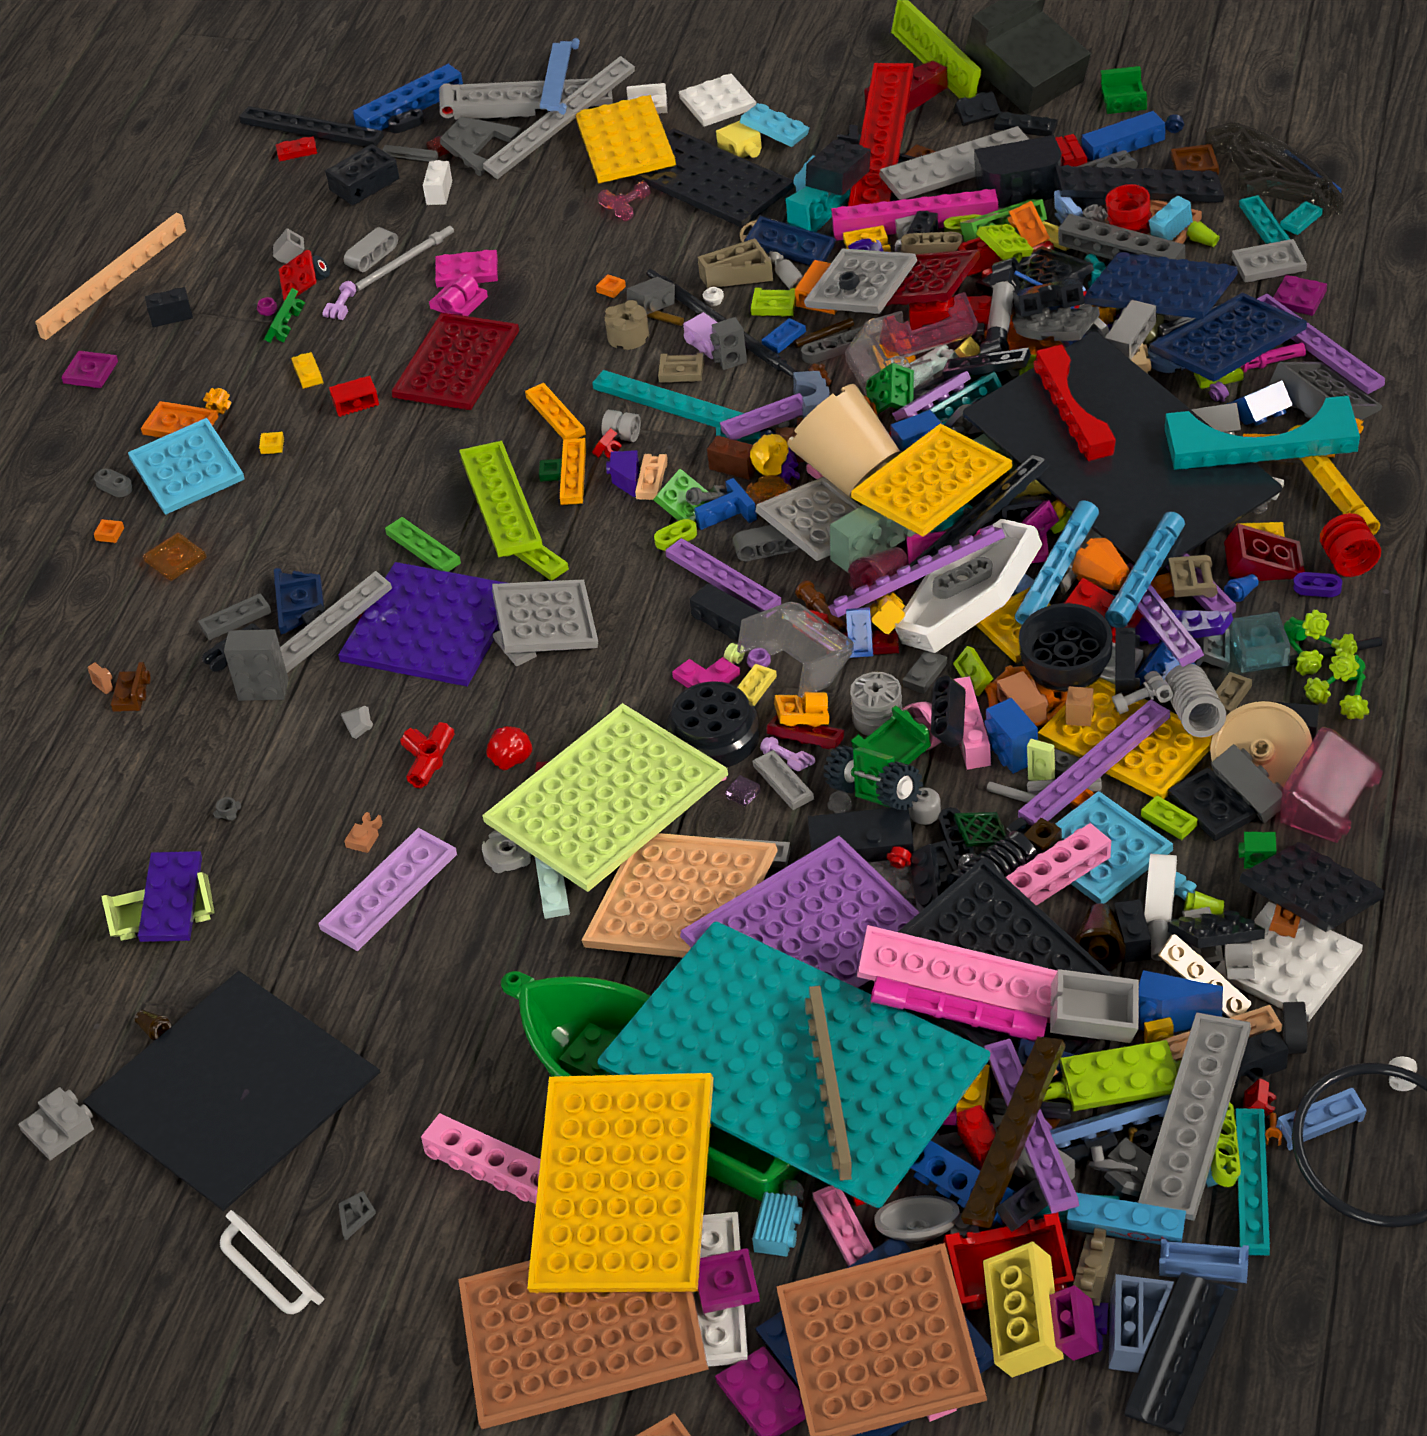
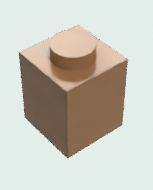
(1079, 706)

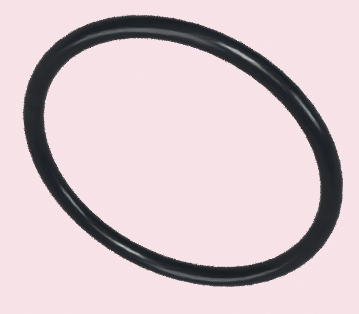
(1300, 1154)

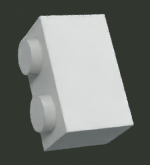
(437, 182)

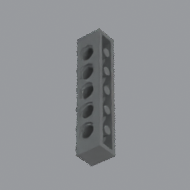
(1108, 240)

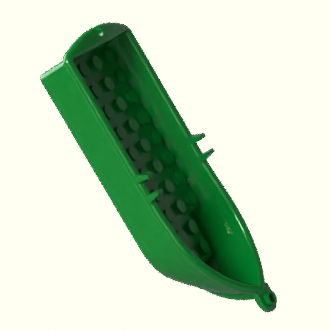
(577, 1020)

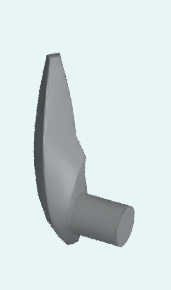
(1102, 1164)

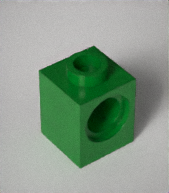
(1257, 847)

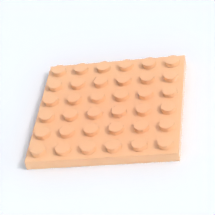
(672, 886)

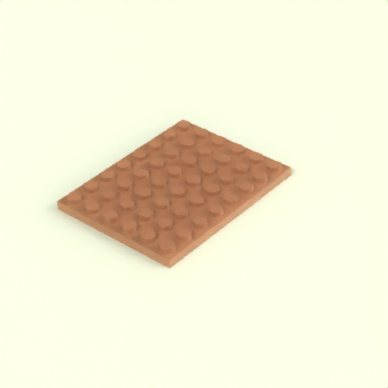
(570, 1346)

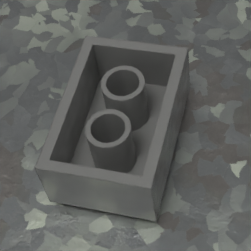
(256, 665)

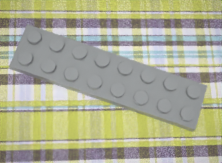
(943, 166)
(1195, 1114)

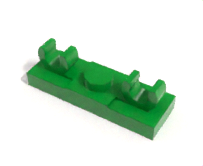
(283, 316)

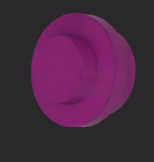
(266, 306)

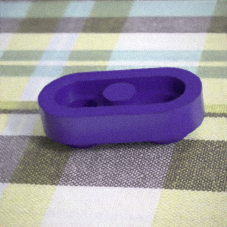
(1317, 584)

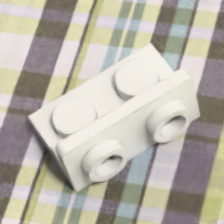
(657, 92)

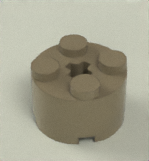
(626, 325)

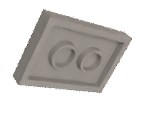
(1269, 260)

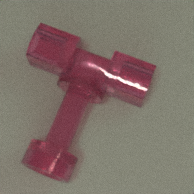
(620, 202)

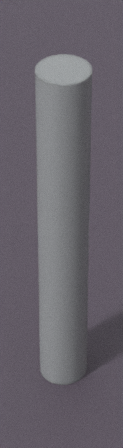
(1009, 792)

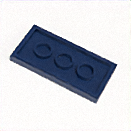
(791, 241)

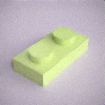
(1040, 760)

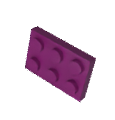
(763, 1394)

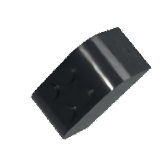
(1019, 170)

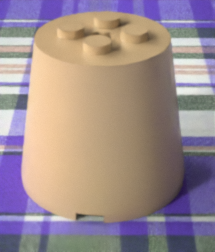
(844, 440)

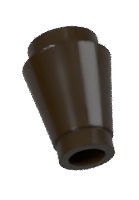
(152, 1023)

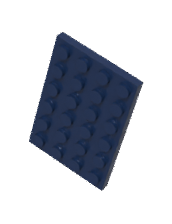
(1170, 284)
(1228, 337)

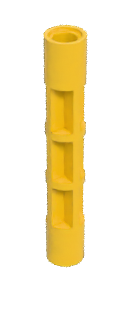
(1338, 488)

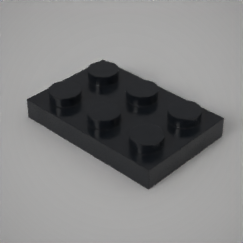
(1212, 803)
(1216, 929)

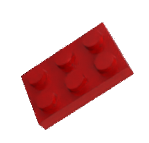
(1100, 600)

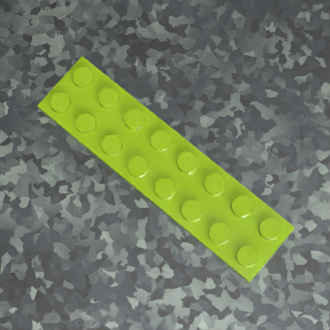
(932, 45)
(500, 499)

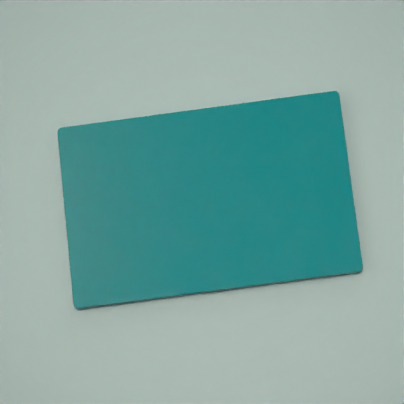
(743, 1018)

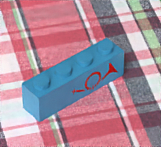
(1127, 1219)

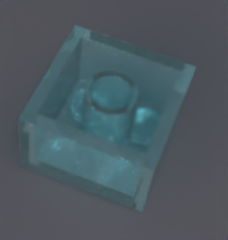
(1259, 642)

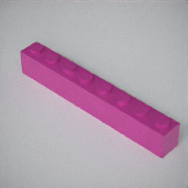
(884, 213)

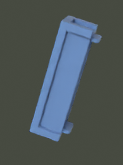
(1325, 1116)
(1204, 1261)

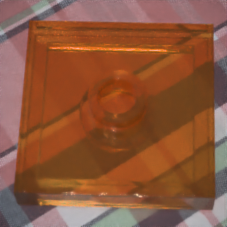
(174, 556)

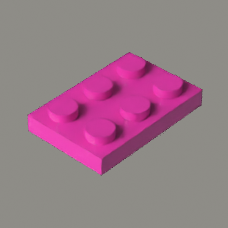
(479, 265)

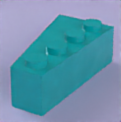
(812, 207)

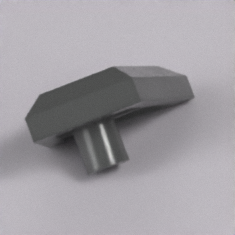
(1124, 1183)
(355, 1213)

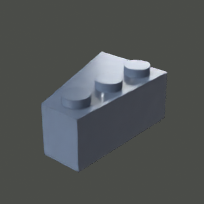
(1134, 1316)

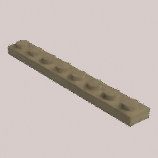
(829, 1089)

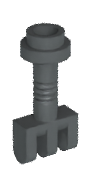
(695, 495)

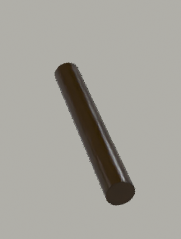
(823, 332)

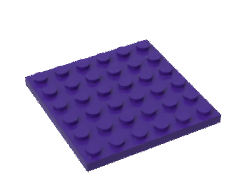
(426, 626)

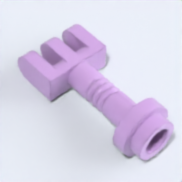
(338, 309)
(795, 760)

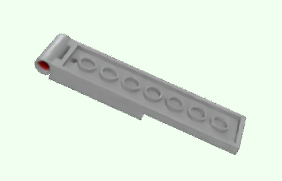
(502, 99)

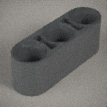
(761, 543)

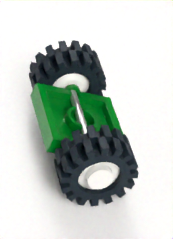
(873, 777)

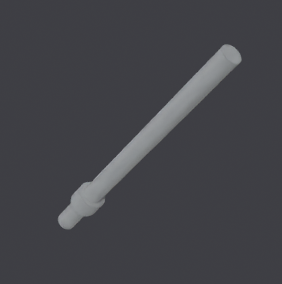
(434, 239)

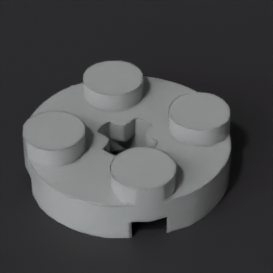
(503, 860)

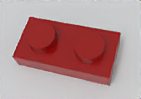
(296, 148)

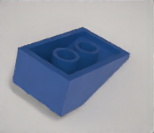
(1176, 998)

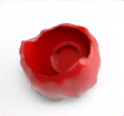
(508, 747)

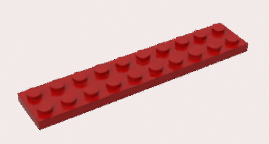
(883, 128)

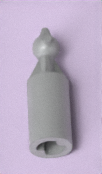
(785, 270)

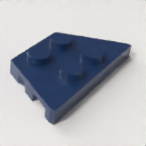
(295, 596)

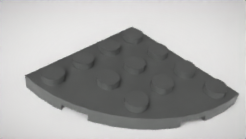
(1062, 324)

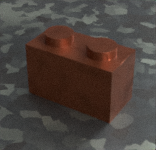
(730, 457)

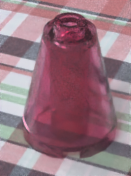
(871, 567)

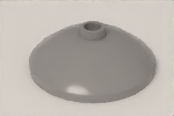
(917, 1218)

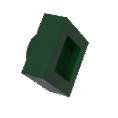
(550, 470)

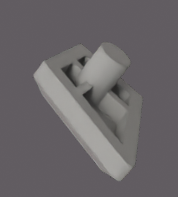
(357, 721)

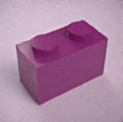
(1073, 1323)

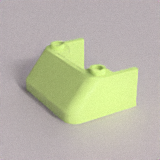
(125, 910)

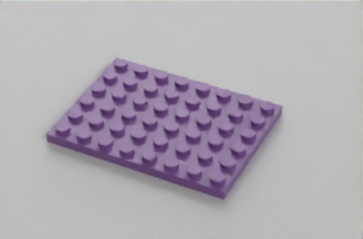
(816, 910)

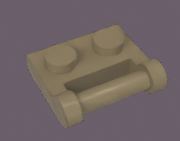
(681, 367)
(1184, 576)

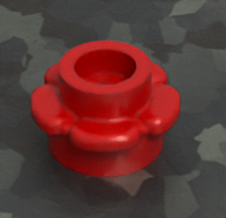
(899, 857)

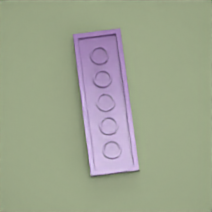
(387, 889)

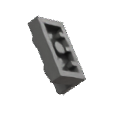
(1215, 649)

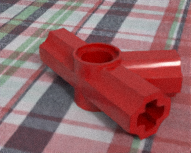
(427, 752)

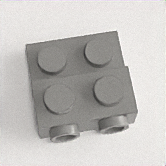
(57, 1123)

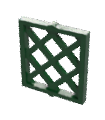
(979, 816)

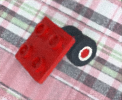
(302, 273)

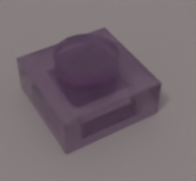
(742, 790)

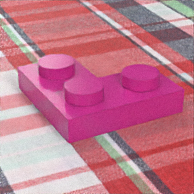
(691, 673)

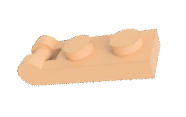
(651, 476)

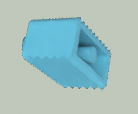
(1171, 219)
(776, 1224)

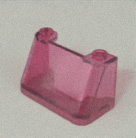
(900, 340)
(1327, 786)

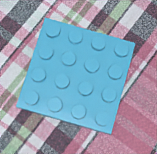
(186, 466)
(1130, 846)

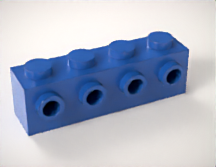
(1125, 135)

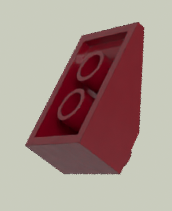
(1262, 554)

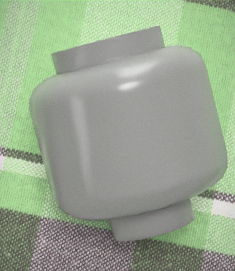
(927, 807)

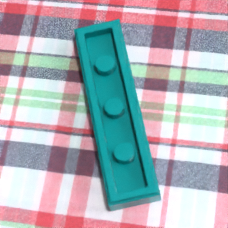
(1262, 220)

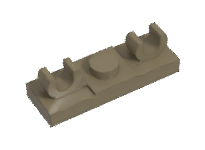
(1094, 1264)

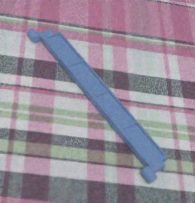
(556, 76)

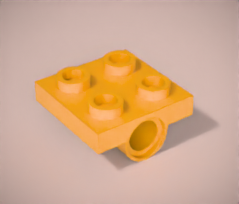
(805, 710)

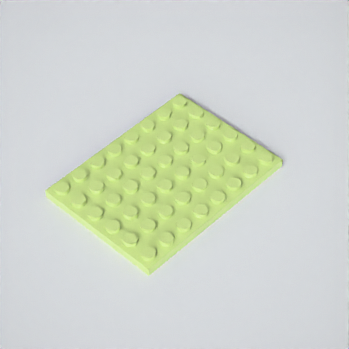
(605, 796)

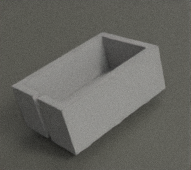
(1094, 1006)

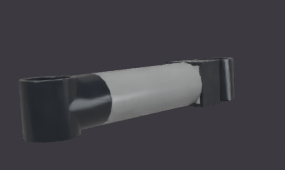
(1003, 283)

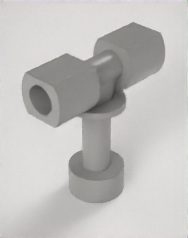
(1153, 686)

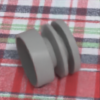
(872, 700)

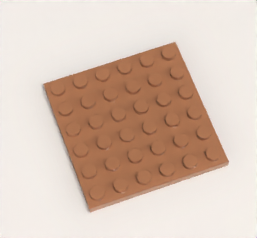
(880, 1343)

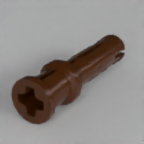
(816, 602)

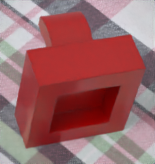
(606, 443)
(1258, 1097)

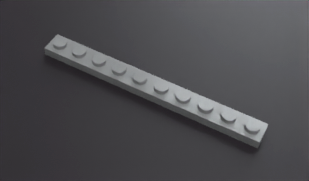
(554, 121)

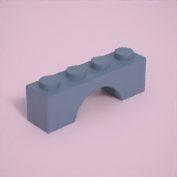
(812, 388)

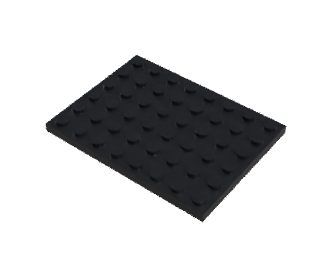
(997, 919)

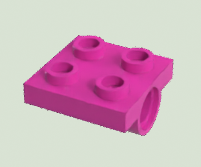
(459, 296)

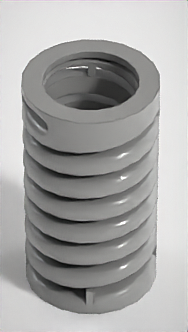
(1195, 701)

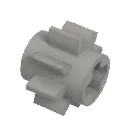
(1095, 213)

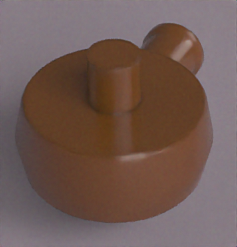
(815, 367)

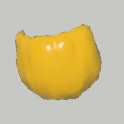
(769, 454)

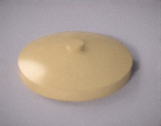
(1269, 733)

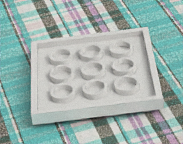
(1296, 967)

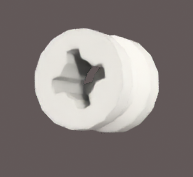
(1400, 1084)

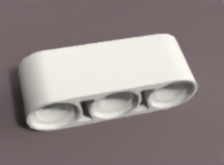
(1160, 887)

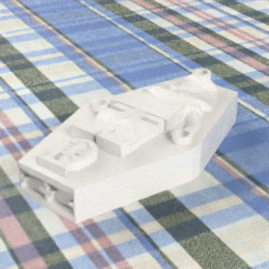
(936, 622)

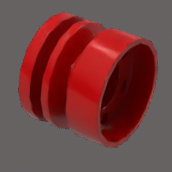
(1129, 208)
(1350, 545)

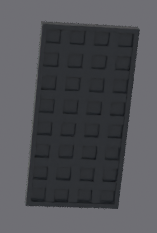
(716, 180)

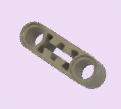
(930, 242)

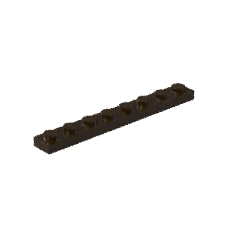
(1013, 1132)

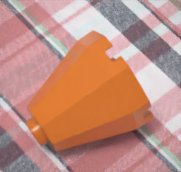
(1101, 564)

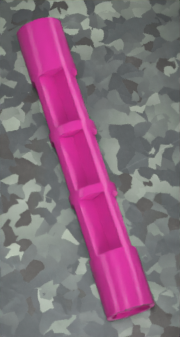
(941, 1005)

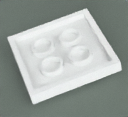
(717, 99)

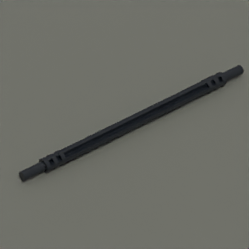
(750, 343)

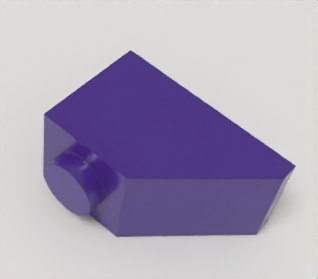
(624, 470)

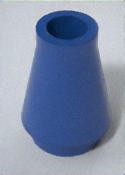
(1239, 588)

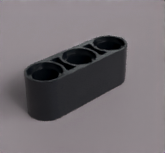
(948, 711)

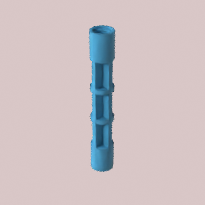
(1058, 560)
(1144, 570)

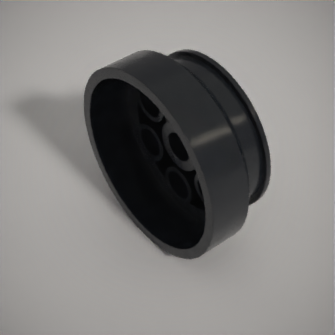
(1065, 646)
(716, 721)

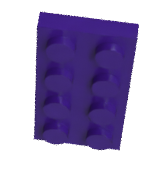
(170, 896)

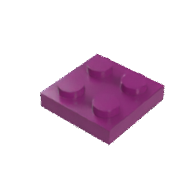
(1300, 294)
(89, 369)
(726, 1281)

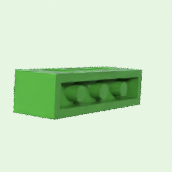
(997, 217)

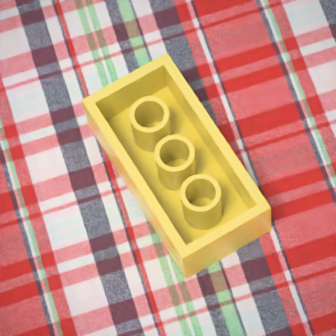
(1021, 1309)

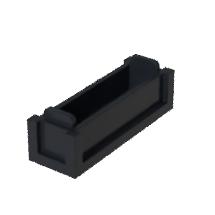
(1125, 661)

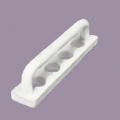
(256, 1277)

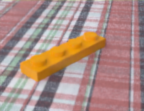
(555, 412)
(573, 471)

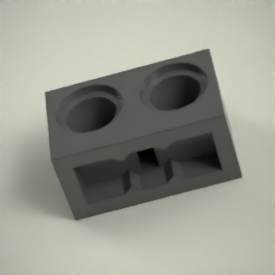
(728, 343)

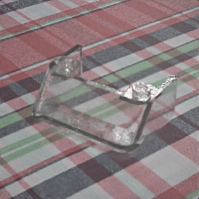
(868, 358)
(802, 636)

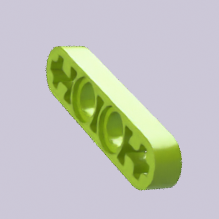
(1228, 1176)

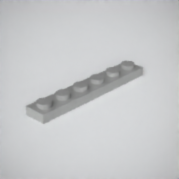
(334, 619)

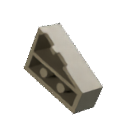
(735, 265)

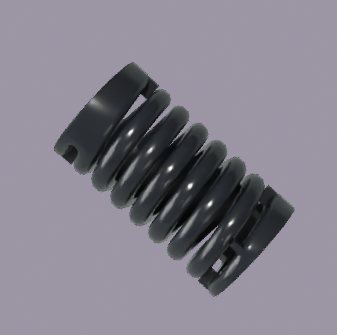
(1002, 855)

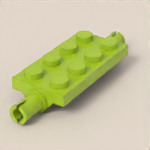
(1116, 1076)

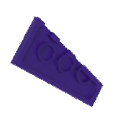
(1196, 622)

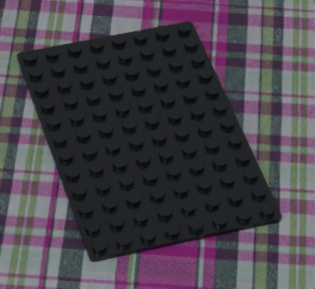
(1139, 478)

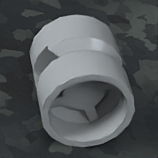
(625, 425)

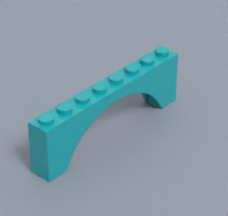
(1198, 445)

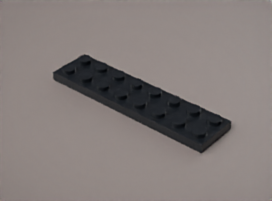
(1161, 184)

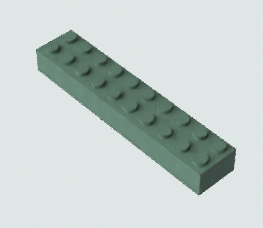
(870, 532)

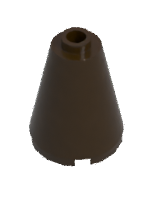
(1102, 936)

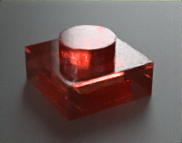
(436, 146)

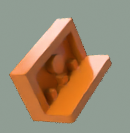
(1028, 224)

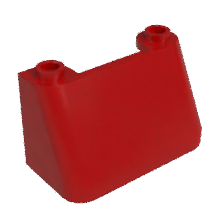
(968, 1253)

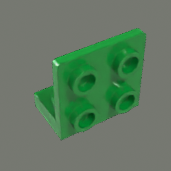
(891, 387)

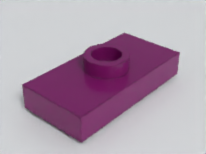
(1042, 518)

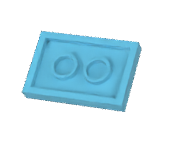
(774, 124)

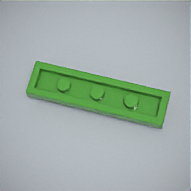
(422, 545)

